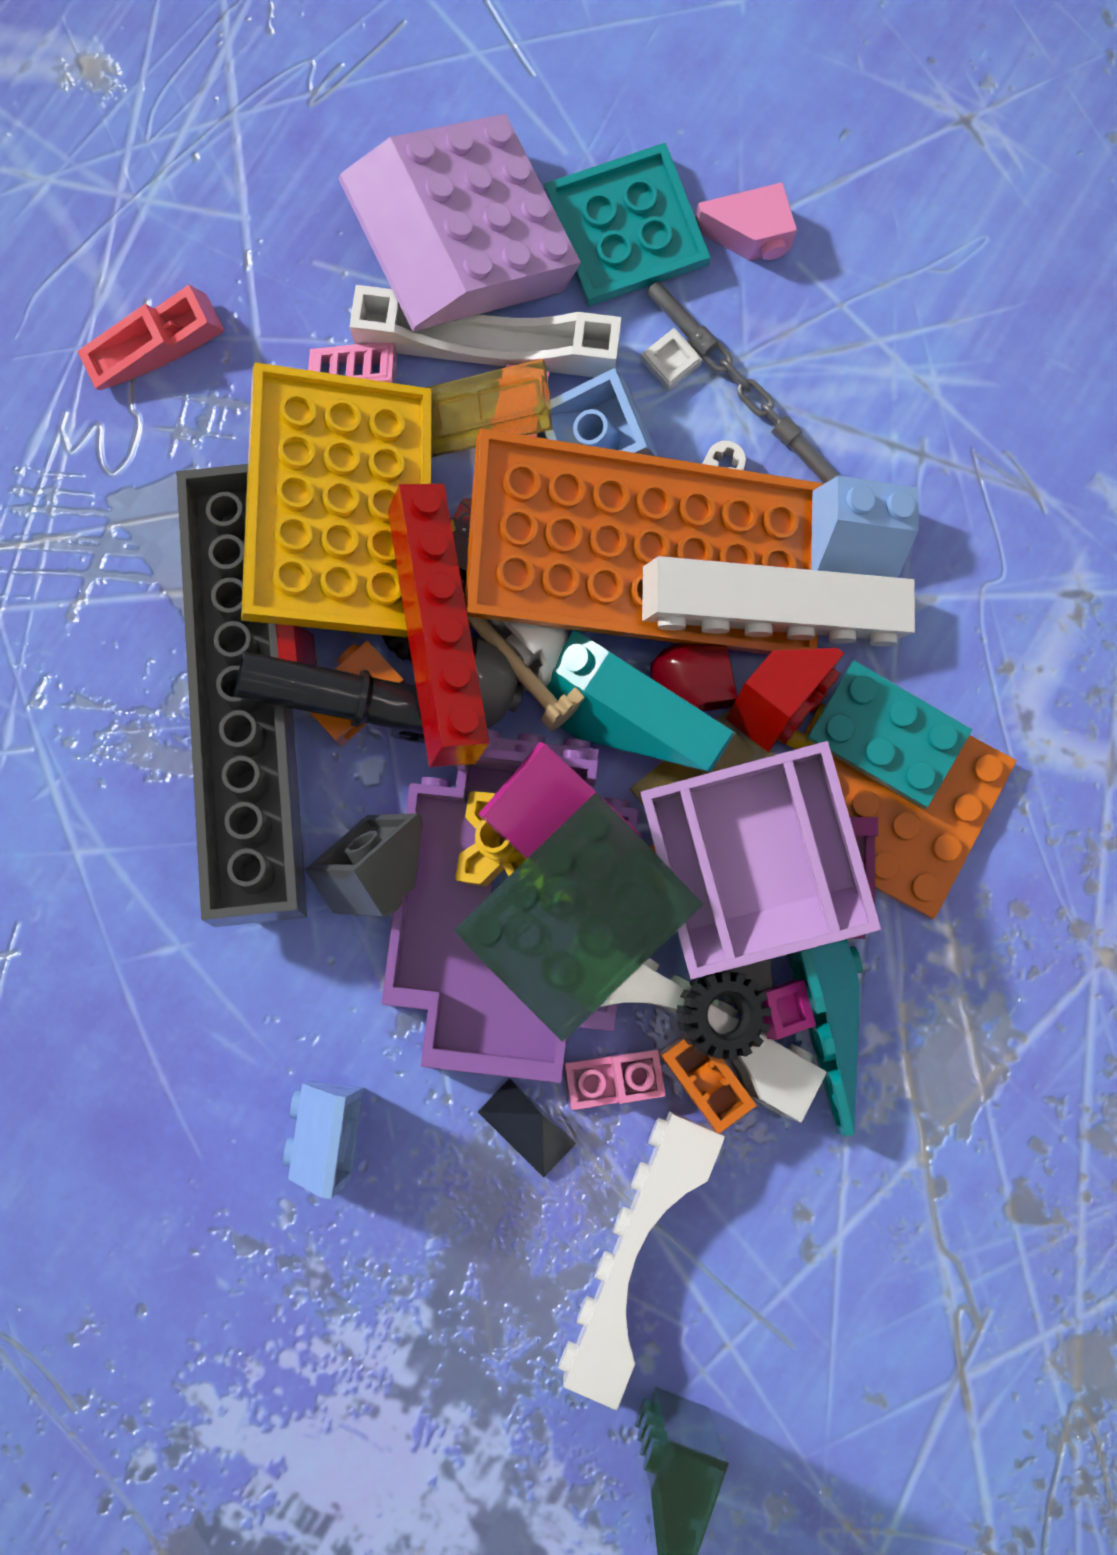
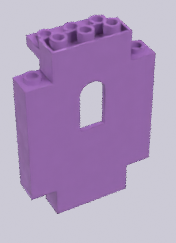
(471, 1013)

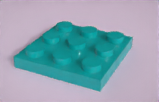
(628, 224)

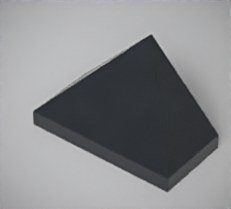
(526, 1127)

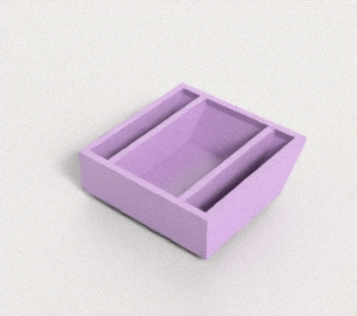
(459, 221)
(765, 857)

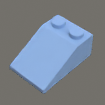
(324, 1136)

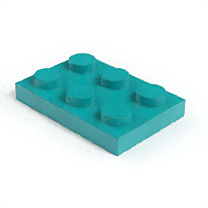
(889, 734)

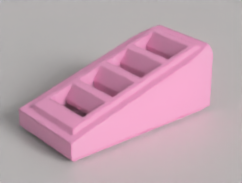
(366, 354)

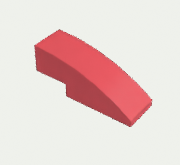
(151, 338)

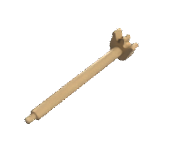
(556, 711)

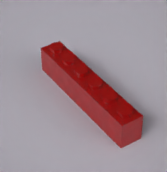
(437, 626)

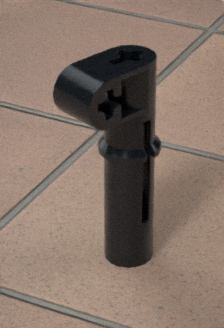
(331, 693)

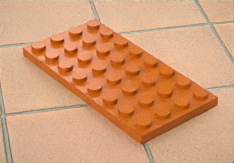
(572, 524)

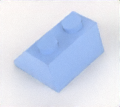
(601, 416)
(863, 526)

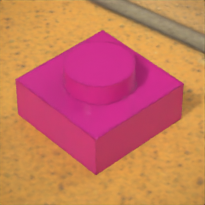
(789, 1009)

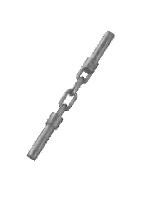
(704, 344)

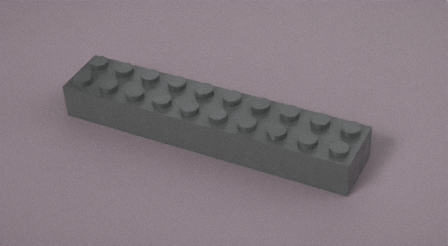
(239, 746)

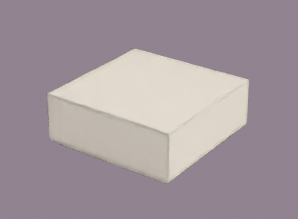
(671, 359)

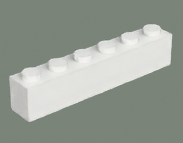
(777, 600)

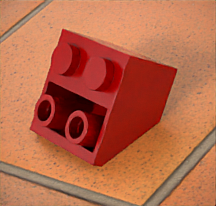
(784, 693)

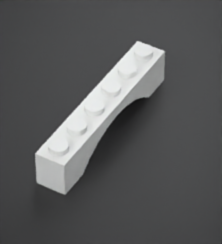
(568, 342)
(771, 1075)
(603, 1354)

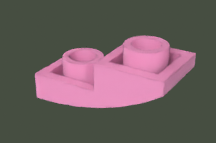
(614, 1079)

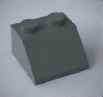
(370, 865)

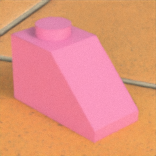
(750, 222)

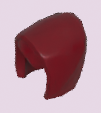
(697, 674)

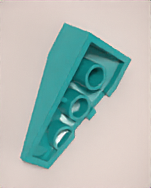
(633, 710)
(834, 998)

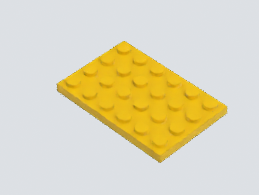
(320, 496)

